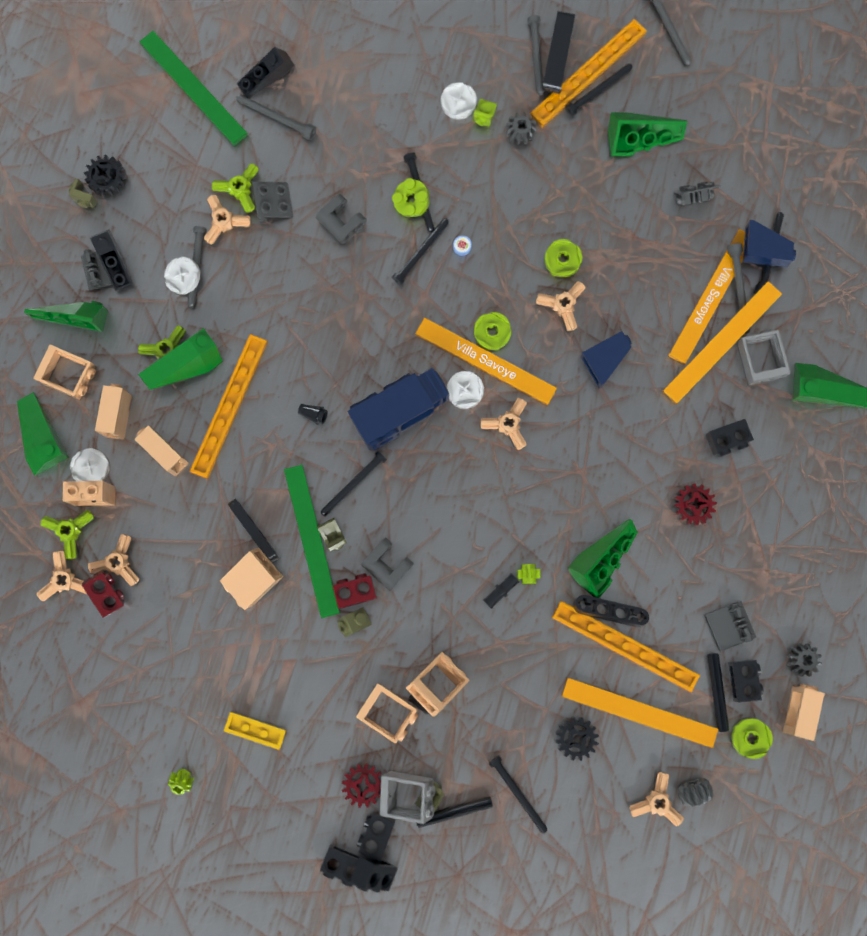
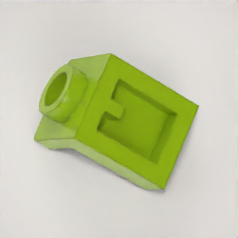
(484, 112)

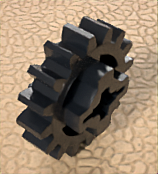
(109, 167)
(585, 733)

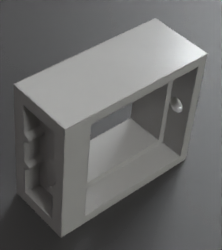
(779, 354)
(389, 793)

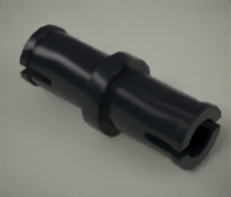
(501, 591)

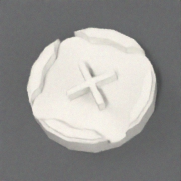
(458, 100)
(182, 275)
(465, 389)
(89, 465)

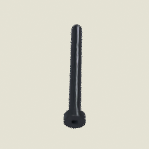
(572, 108)
(410, 159)
(399, 278)
(353, 483)
(496, 762)

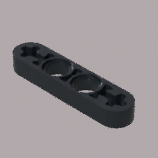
(253, 530)
(611, 608)

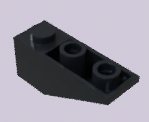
(266, 72)
(111, 259)

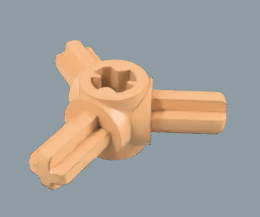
(219, 213)
(556, 302)
(512, 415)
(119, 554)
(54, 585)
(650, 806)

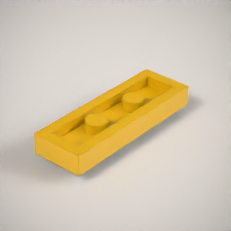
(255, 730)

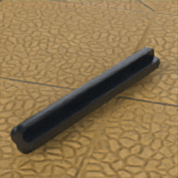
(718, 692)
(458, 811)

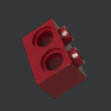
(98, 595)
(356, 596)

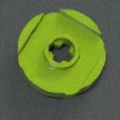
(401, 198)
(560, 268)
(502, 327)
(760, 746)

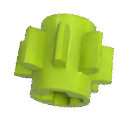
(528, 574)
(180, 781)

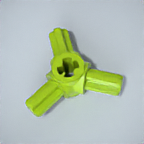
(239, 187)
(158, 348)
(60, 530)

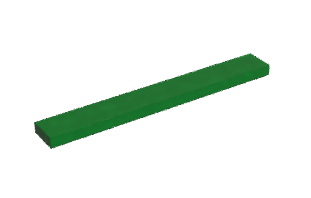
(193, 88)
(311, 541)

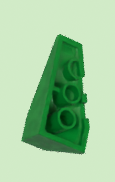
(640, 132)
(80, 314)
(189, 359)
(826, 387)
(39, 438)
(597, 563)

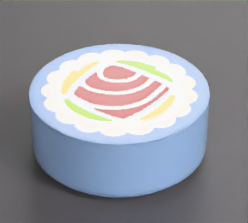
(462, 245)

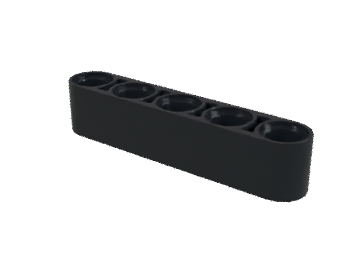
(558, 52)

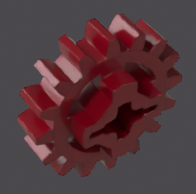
(695, 512)
(353, 783)

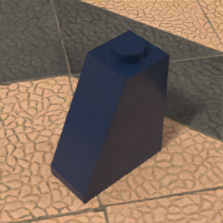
(766, 246)
(605, 357)

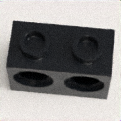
(727, 433)
(739, 681)
(380, 837)
(345, 860)
(373, 874)

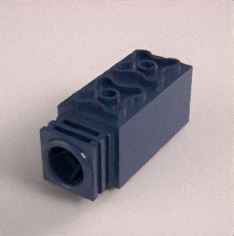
(398, 407)

